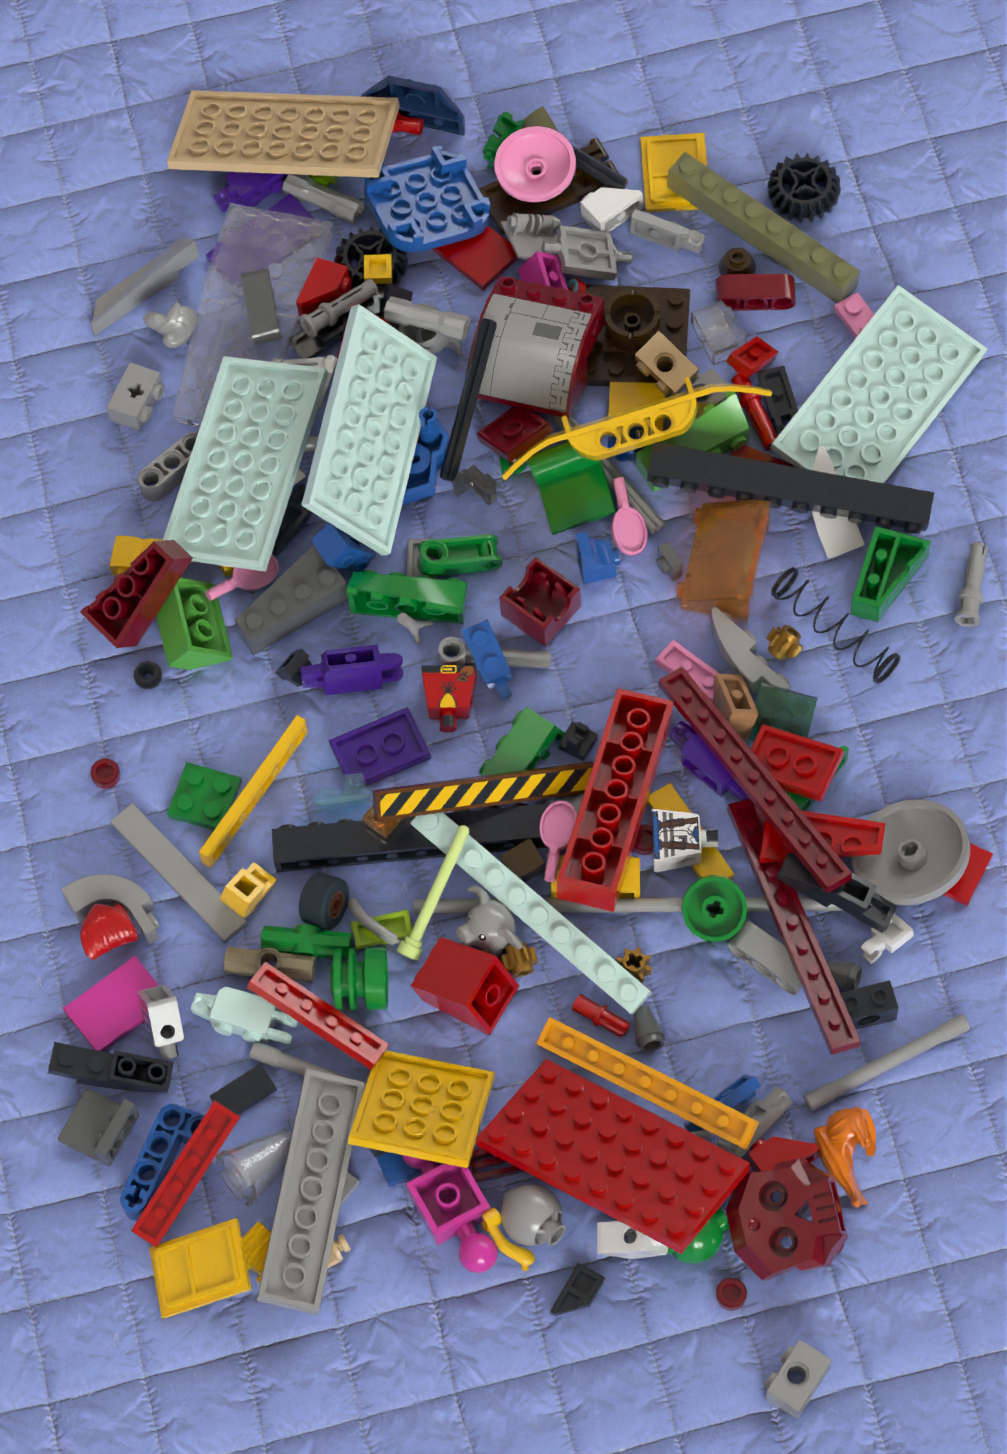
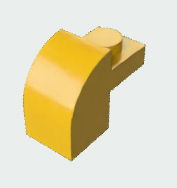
(247, 889)

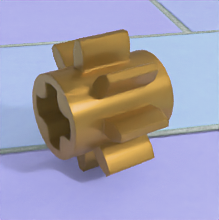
(784, 642)
(637, 959)
(519, 961)

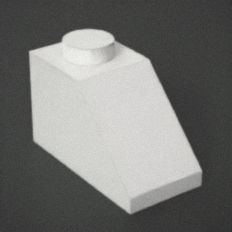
(610, 207)

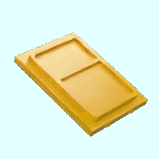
(658, 157)
(200, 1268)

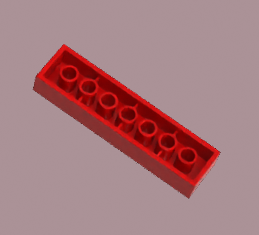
(615, 800)

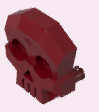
(762, 1225)

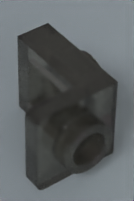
(481, 484)

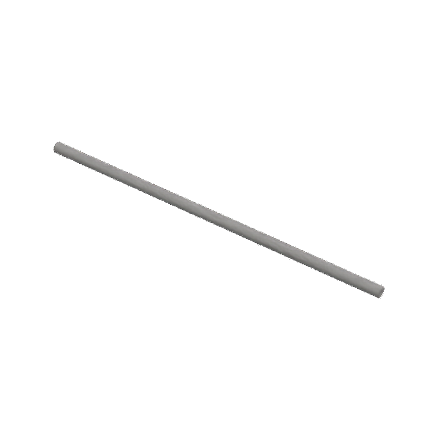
(623, 905)

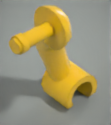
(490, 1224)

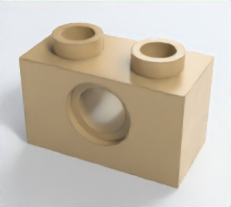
(659, 350)

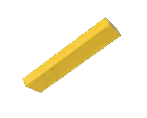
(711, 860)

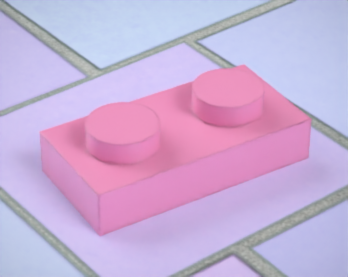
(854, 313)

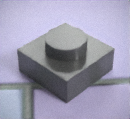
(669, 562)

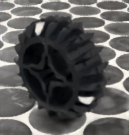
(805, 197)
(369, 243)

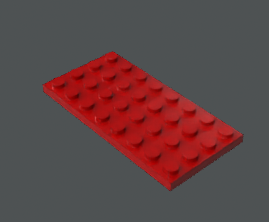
(613, 1155)

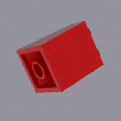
(465, 984)

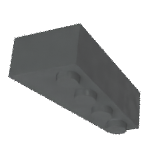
(292, 601)

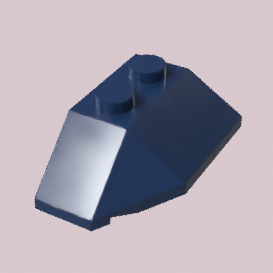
(422, 101)

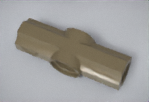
(248, 962)

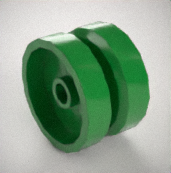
(717, 925)

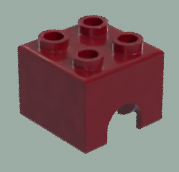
(540, 602)

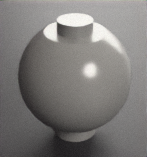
(532, 1215)

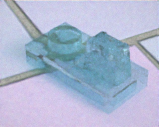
(354, 794)

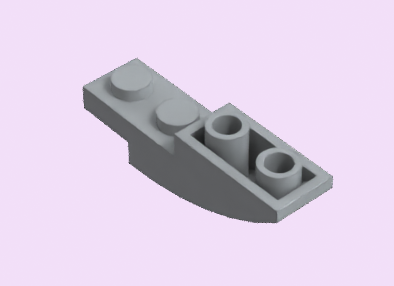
(739, 653)

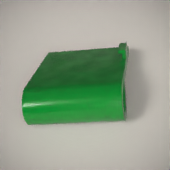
(571, 487)

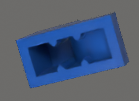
(595, 558)

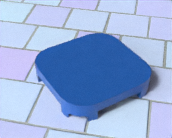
(427, 202)

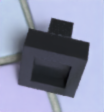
(292, 665)
(578, 740)

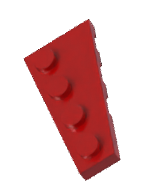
(844, 835)

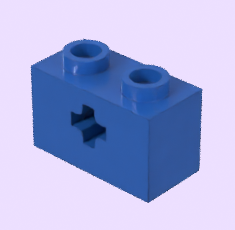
(342, 550)

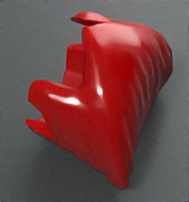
(106, 929)

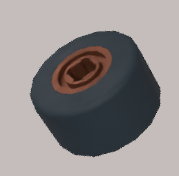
(323, 900)

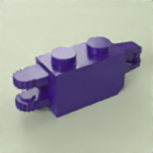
(248, 188)
(352, 670)
(703, 763)

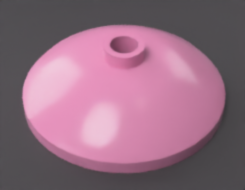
(531, 151)

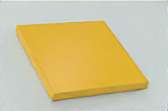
(422, 1108)

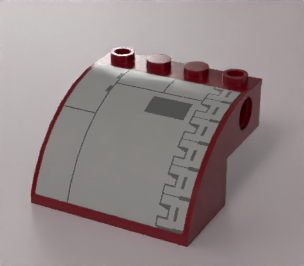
(539, 345)

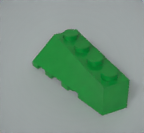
(416, 596)

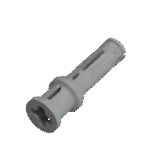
(329, 313)
(971, 595)

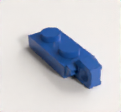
(488, 657)
(738, 1092)

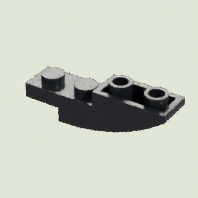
(330, 335)
(853, 897)
(110, 1070)

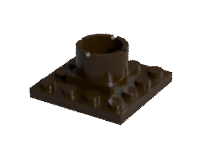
(631, 320)

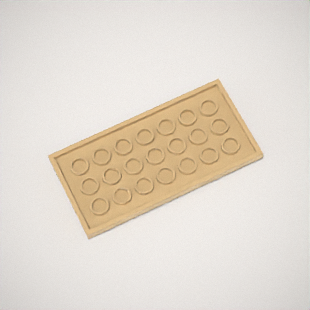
(284, 133)

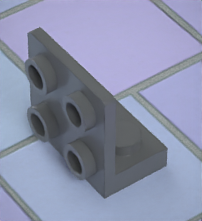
(99, 1126)

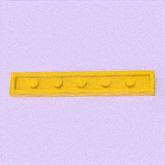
(253, 791)

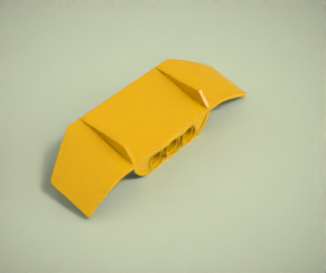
(678, 408)

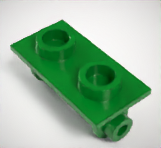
(503, 128)

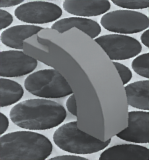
(109, 891)

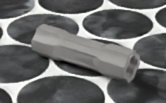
(339, 204)
(447, 323)

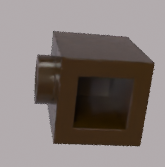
(524, 860)

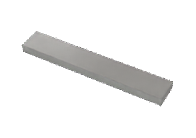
(178, 872)

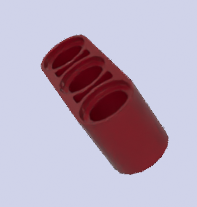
(756, 291)

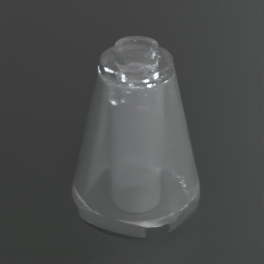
(254, 1164)

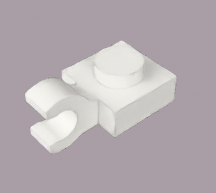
(891, 939)

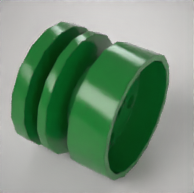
(360, 979)

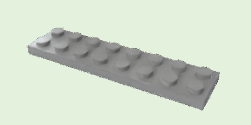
(310, 1192)

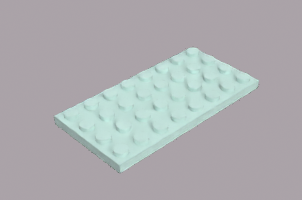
(882, 391)
(369, 430)
(245, 461)

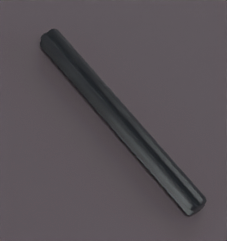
(468, 399)

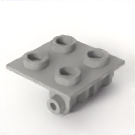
(528, 232)

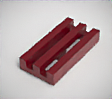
(492, 1174)

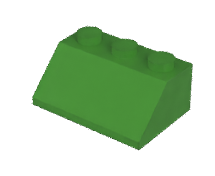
(193, 627)

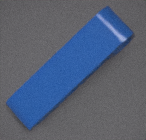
(159, 1163)

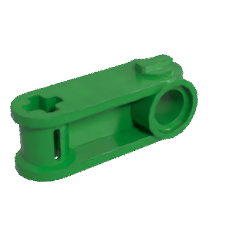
(459, 555)

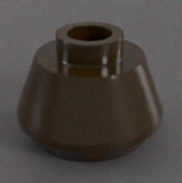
(737, 262)

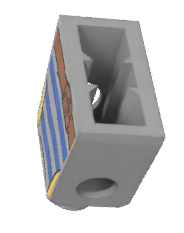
(160, 1009)

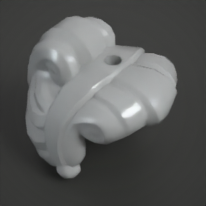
(175, 326)

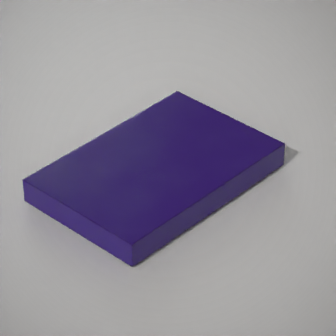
(381, 747)

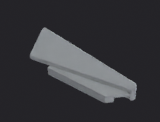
(143, 284)

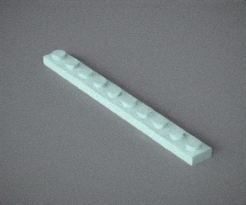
(536, 913)

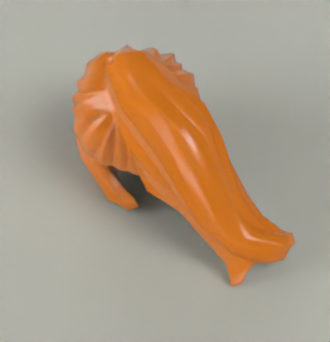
(837, 1145)

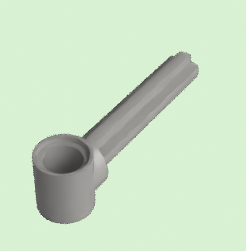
(514, 658)

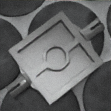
(586, 252)

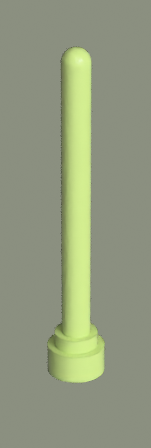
(411, 945)

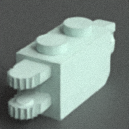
(243, 1015)

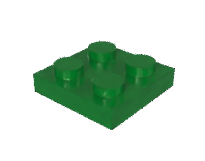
(203, 796)

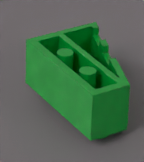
(886, 571)
(523, 745)

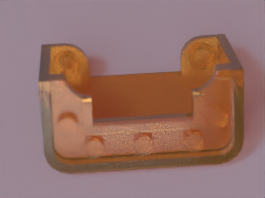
(725, 557)

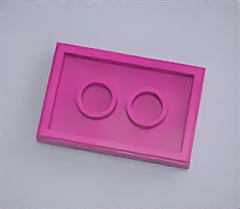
(111, 1006)

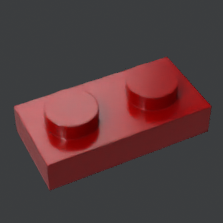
(751, 357)

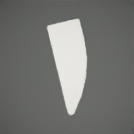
(835, 534)

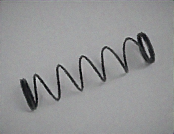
(878, 670)

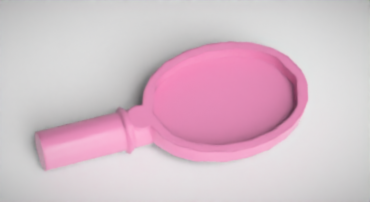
(627, 524)
(245, 580)
(555, 832)

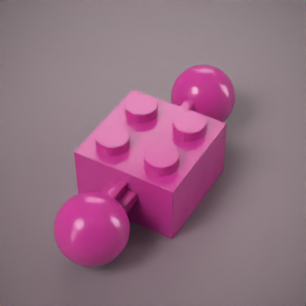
(452, 1207)

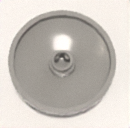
(920, 855)

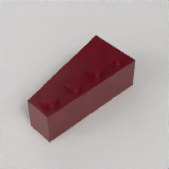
(137, 595)

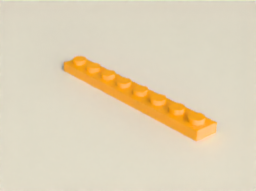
(648, 1083)

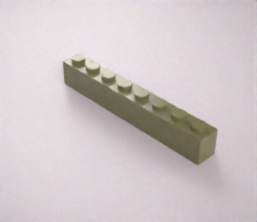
(762, 228)

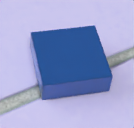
(395, 1168)

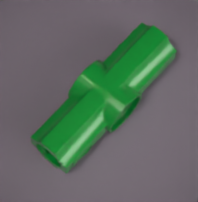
(306, 940)

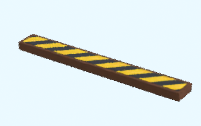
(481, 791)

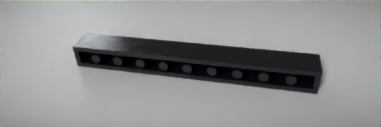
(790, 487)
(358, 844)

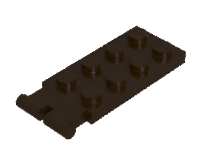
(505, 205)

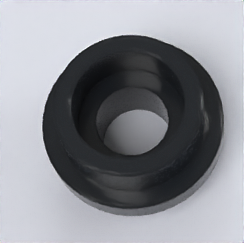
(147, 668)

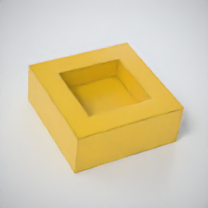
(378, 268)

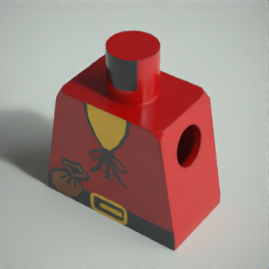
(449, 693)

